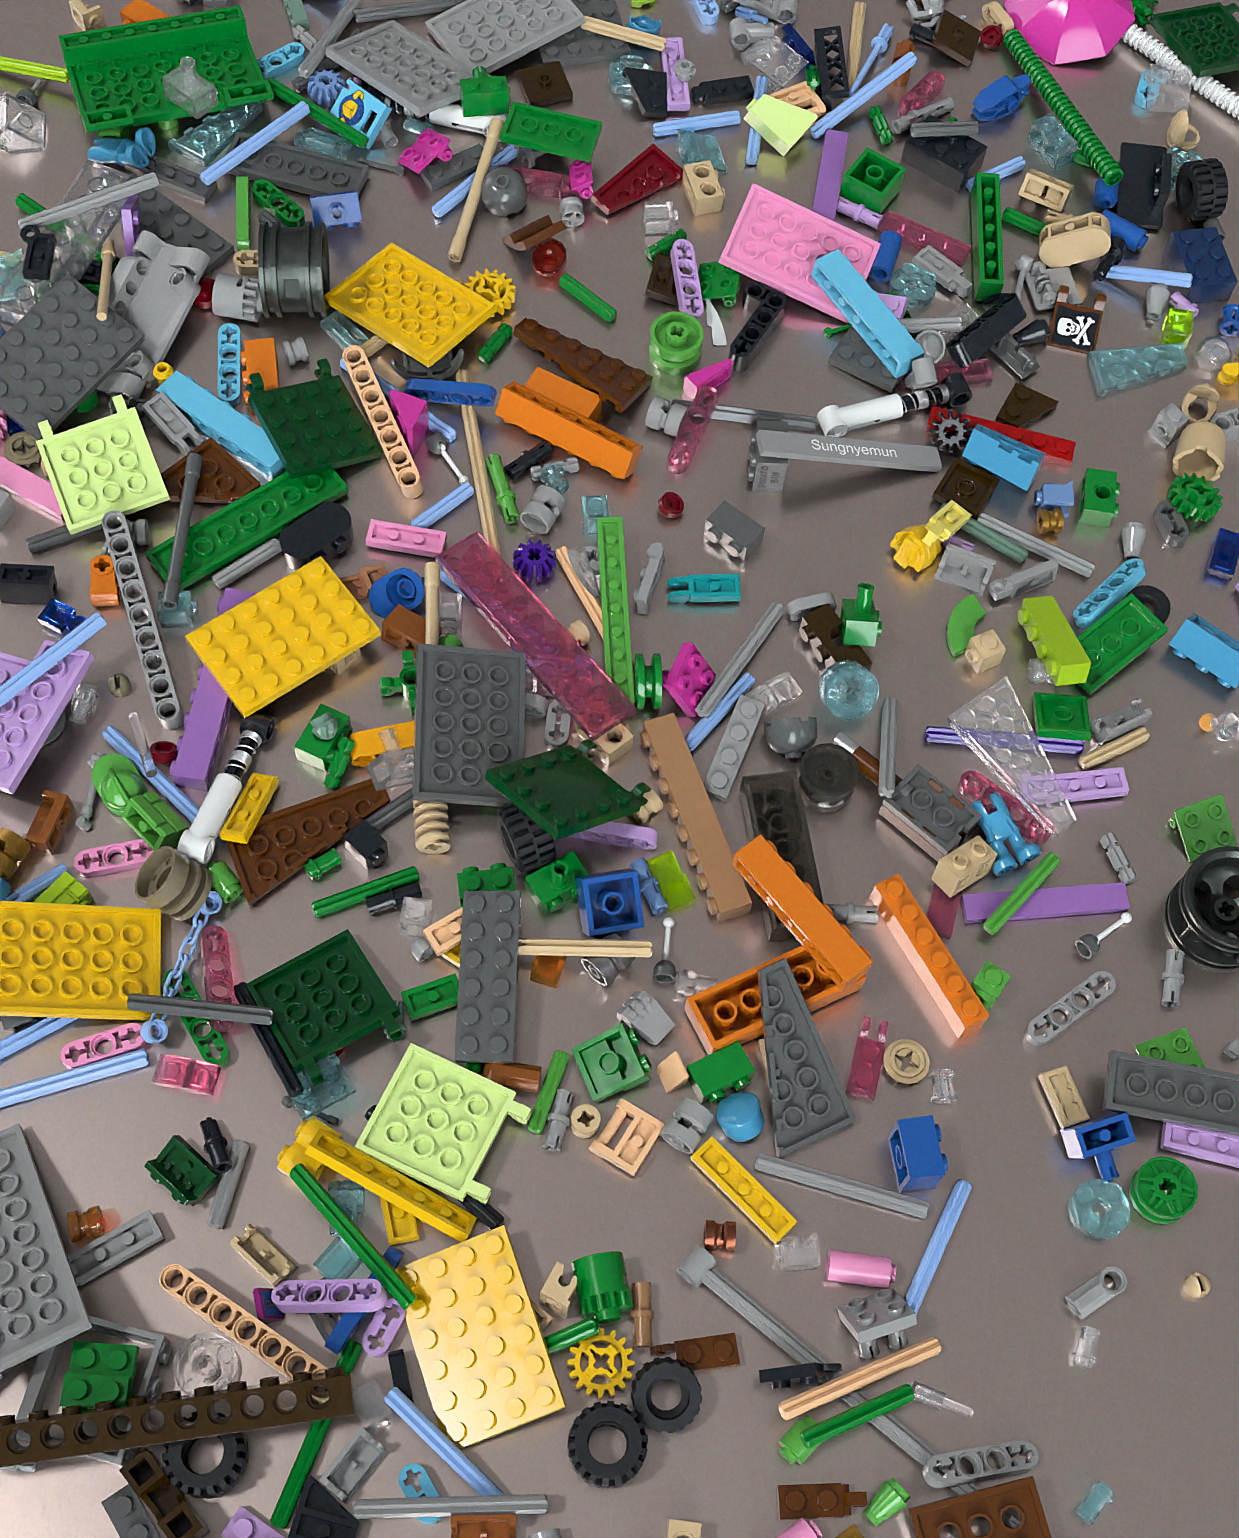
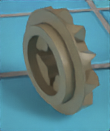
(14, 447)

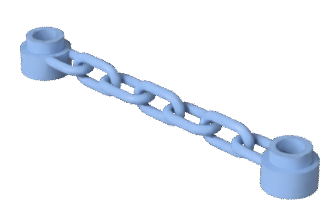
(159, 1026)

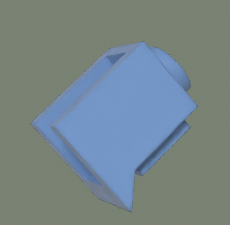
(1055, 496)

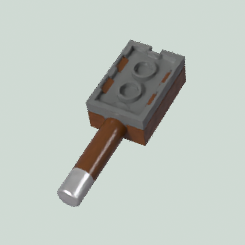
(920, 805)

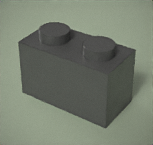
(734, 531)

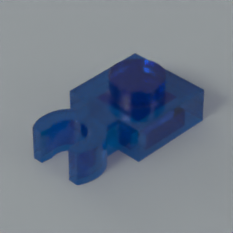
(59, 617)

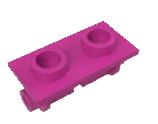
(581, 178)

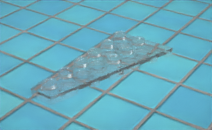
(1005, 741)

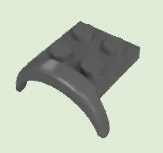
(439, 370)

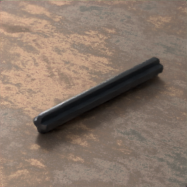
(271, 1046)

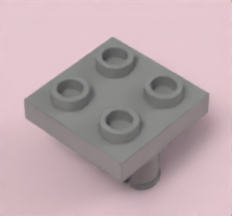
(875, 1317)

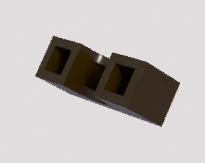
(820, 628)
(165, 1501)

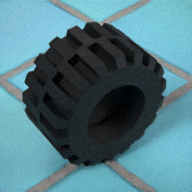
(1201, 189)
(524, 839)
(636, 1444)
(213, 1482)

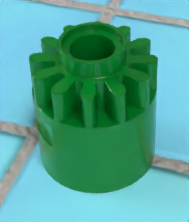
(602, 1286)

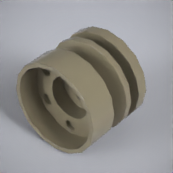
(173, 883)

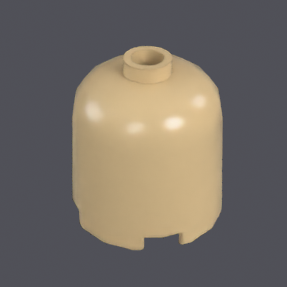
(1201, 451)

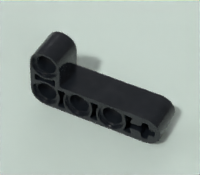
(767, 312)
(1001, 316)

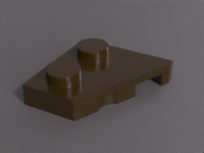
(661, 281)
(1024, 406)

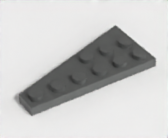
(801, 1077)

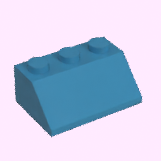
(1209, 649)

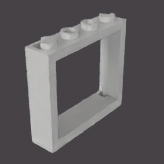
(48, 1362)

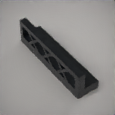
(823, 69)

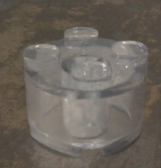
(197, 1353)

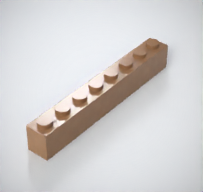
(696, 818)

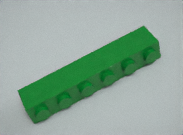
(987, 236)

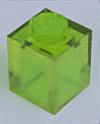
(1177, 327)

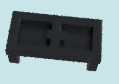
(27, 583)

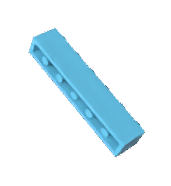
(866, 312)
(223, 423)

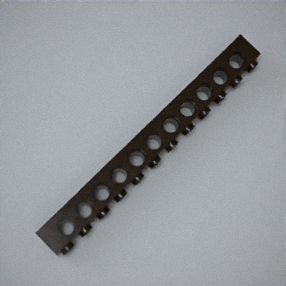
(175, 1427)

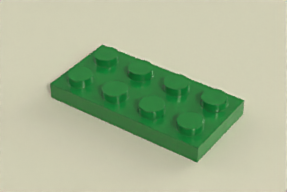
(551, 131)
(1118, 640)

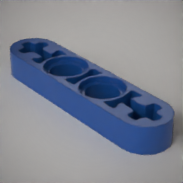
(451, 392)
(350, 1320)

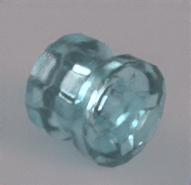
(554, 477)

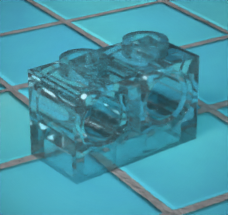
(1052, 142)

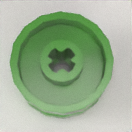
(675, 343)

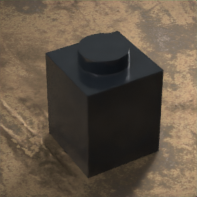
(366, 844)

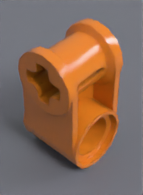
(104, 582)

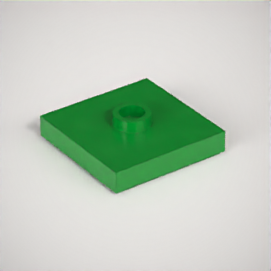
(1061, 716)

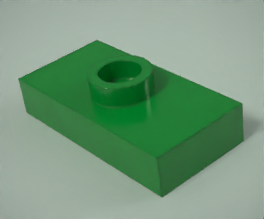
(431, 997)

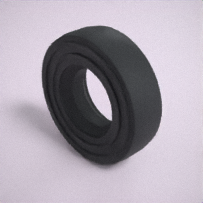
(1156, 597)

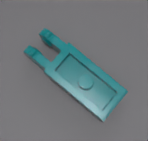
(705, 588)

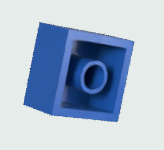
(609, 901)
(917, 1153)

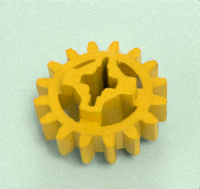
(493, 288)
(610, 1353)

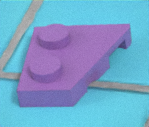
(131, 222)

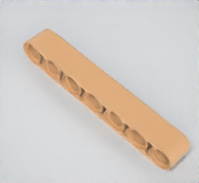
(384, 431)
(237, 1323)

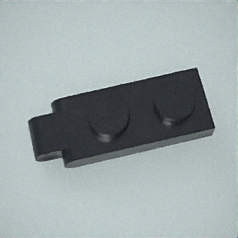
(723, 90)

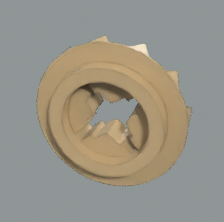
(919, 1060)

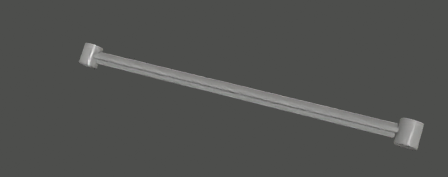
(698, 1269)

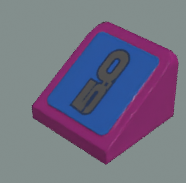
(265, 1308)

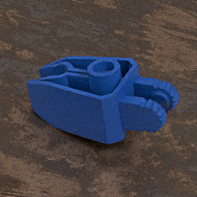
(1001, 97)

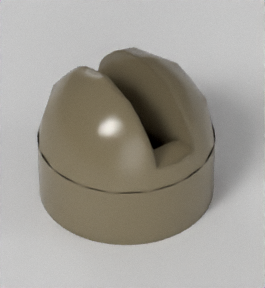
(125, 685)

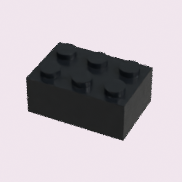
(945, 158)

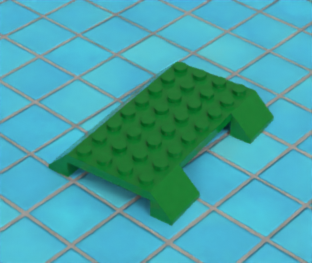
(121, 67)

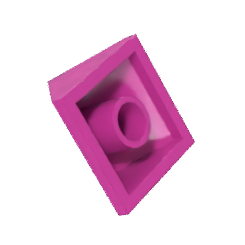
(411, 419)

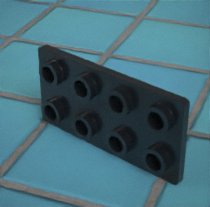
(1144, 184)

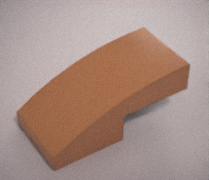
(360, 584)

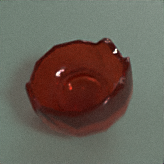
(549, 258)

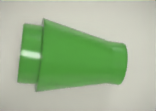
(886, 1502)

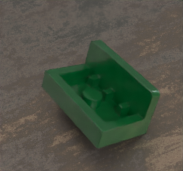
(182, 1171)

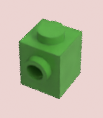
(989, 983)

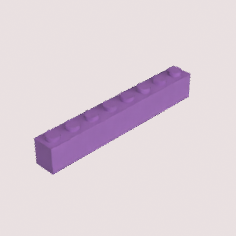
(206, 721)

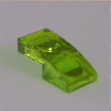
(672, 882)

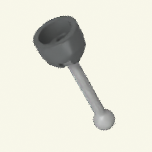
(28, 95)

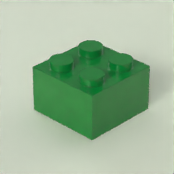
(872, 181)

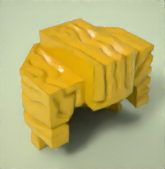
(912, 550)

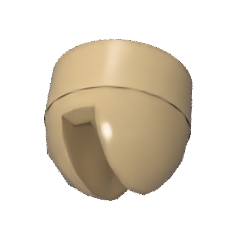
(1192, 1285)

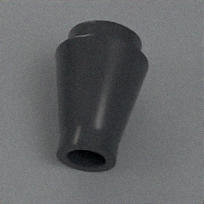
(1032, 333)

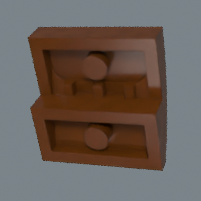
(533, 233)

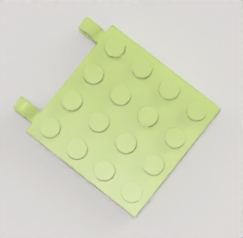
(102, 468)
(439, 1123)

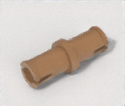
(642, 1314)

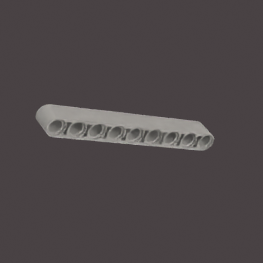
(143, 630)

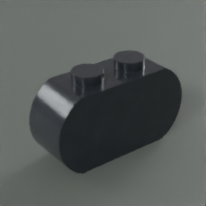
(317, 534)

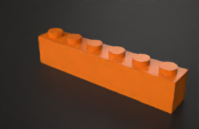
(568, 430)
(802, 912)
(929, 956)

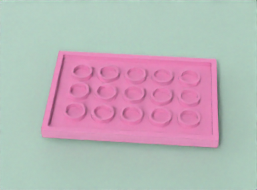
(781, 241)

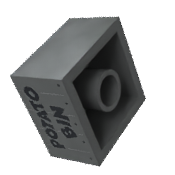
(766, 472)

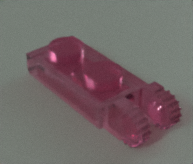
(867, 1061)

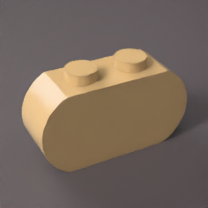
(1075, 240)

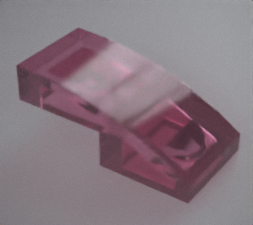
(187, 1074)

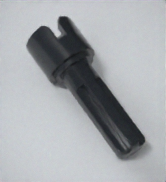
(1112, 257)

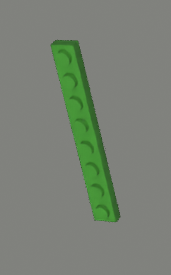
(615, 604)

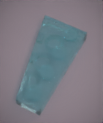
(214, 135)
(1127, 365)

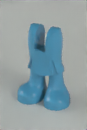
(124, 150)
(1000, 827)

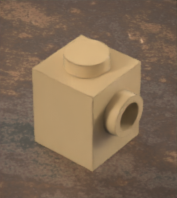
(985, 651)

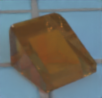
(547, 969)

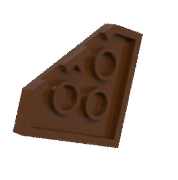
(220, 476)

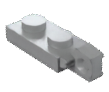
(946, 271)
(1024, 581)

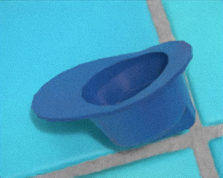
(396, 588)

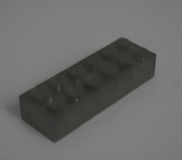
(777, 812)

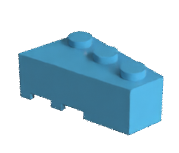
(1004, 456)

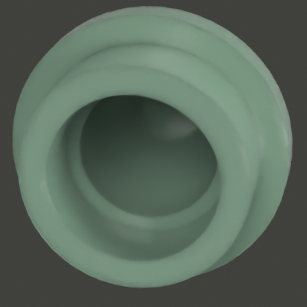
(325, 726)

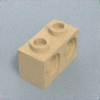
(703, 187)
(1046, 190)
(609, 751)
(964, 866)

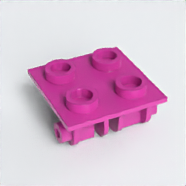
(425, 149)

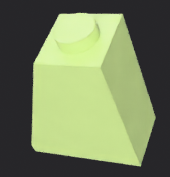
(778, 121)

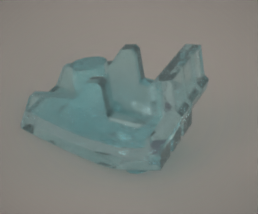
(350, 1198)

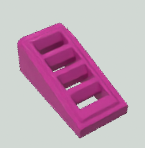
(708, 376)

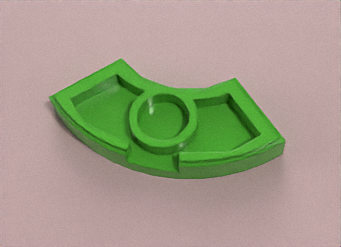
(962, 624)

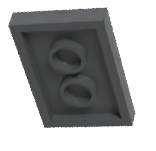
(858, 359)

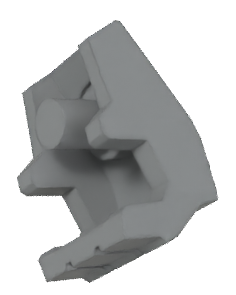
(645, 1017)

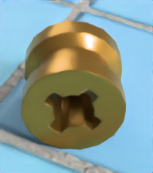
(1050, 520)

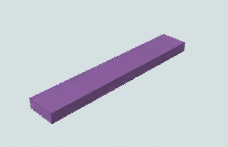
(830, 173)
(1050, 902)

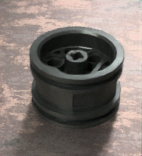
(293, 269)

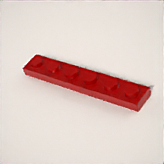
(1057, 449)

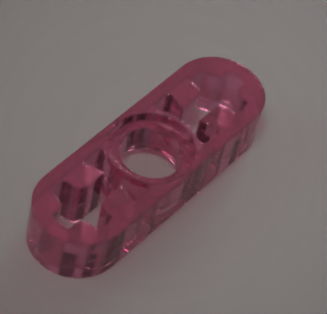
(923, 86)

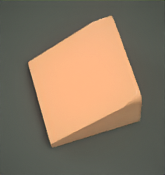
(672, 1073)

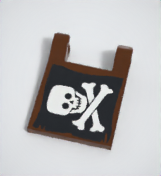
(1075, 326)

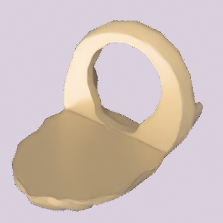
(1178, 130)
(1205, 392)

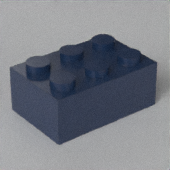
(1205, 258)

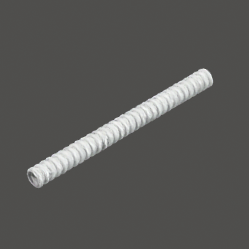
(1162, 55)

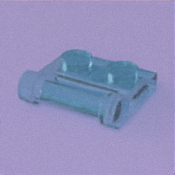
(323, 142)

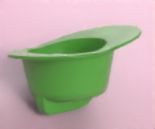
(117, 781)

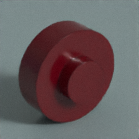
(204, 298)

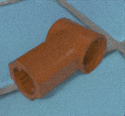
(901, 49)
(514, 1075)

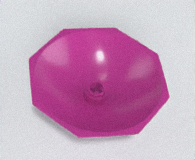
(1071, 28)

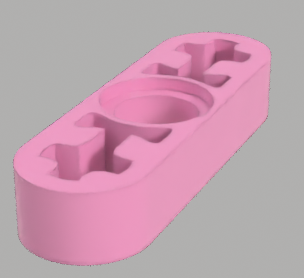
(106, 851)
(93, 1040)

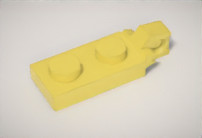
(945, 523)

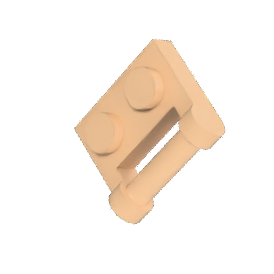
(802, 96)
(635, 1142)

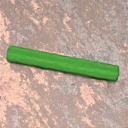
(1021, 893)

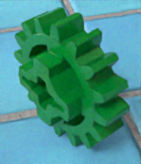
(1195, 497)

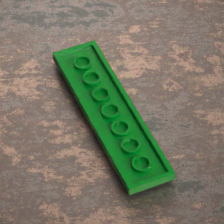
(247, 523)

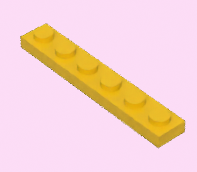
(391, 1185)

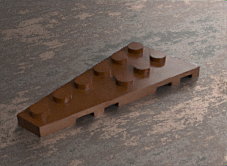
(586, 365)
(300, 833)

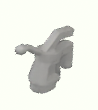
(932, 11)

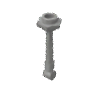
(1022, 264)
(86, 811)

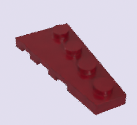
(637, 180)

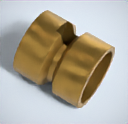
(12, 849)

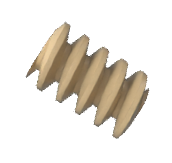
(431, 827)

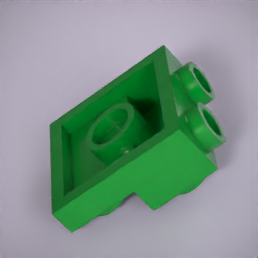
(494, 879)
(612, 1062)
(99, 1374)

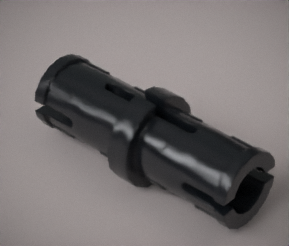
(528, 459)

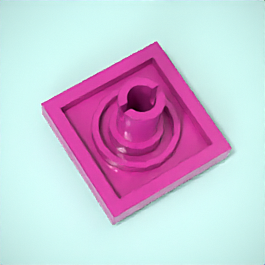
(688, 678)

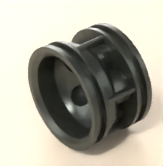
(1199, 926)

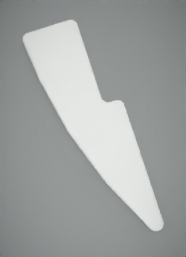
(714, 321)

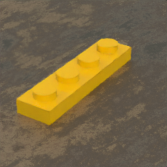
(743, 1190)

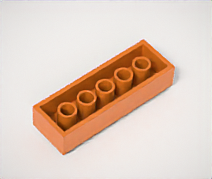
(733, 1007)

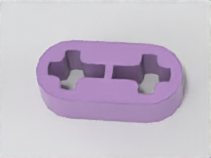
(391, 1330)

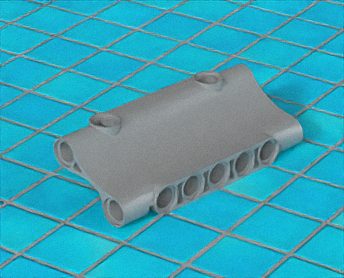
(154, 297)

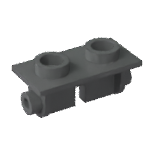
(1015, 357)

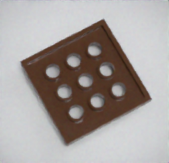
(988, 1503)

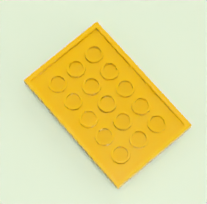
(410, 304)
(282, 636)
(77, 959)
(479, 1339)

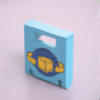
(355, 108)

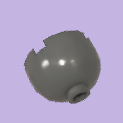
(504, 191)
(791, 735)

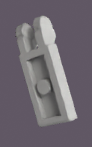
(171, 422)
(650, 577)

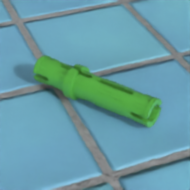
(505, 497)

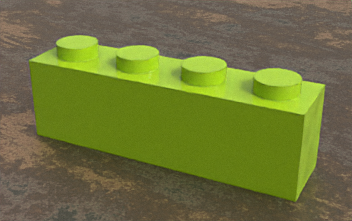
(1054, 640)

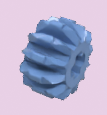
(325, 87)

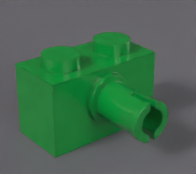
(484, 94)
(860, 618)
(555, 883)

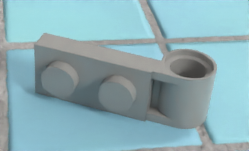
(779, 10)

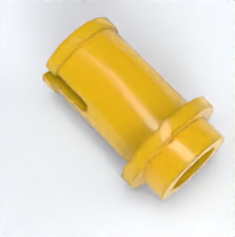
(162, 372)

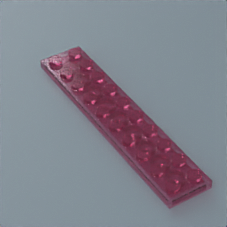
(532, 629)

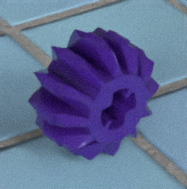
(534, 560)

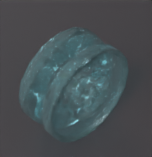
(838, 680)

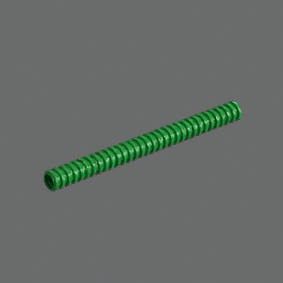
(1063, 108)

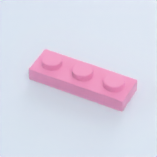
(405, 538)

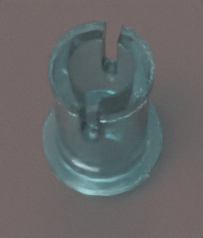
(416, 126)
(1095, 1502)

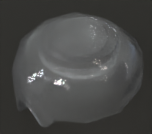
(1212, 353)

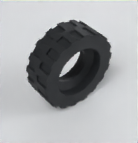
(666, 1419)

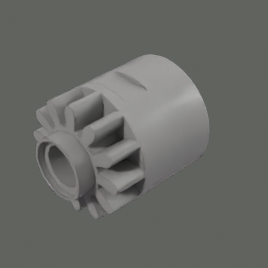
(236, 297)

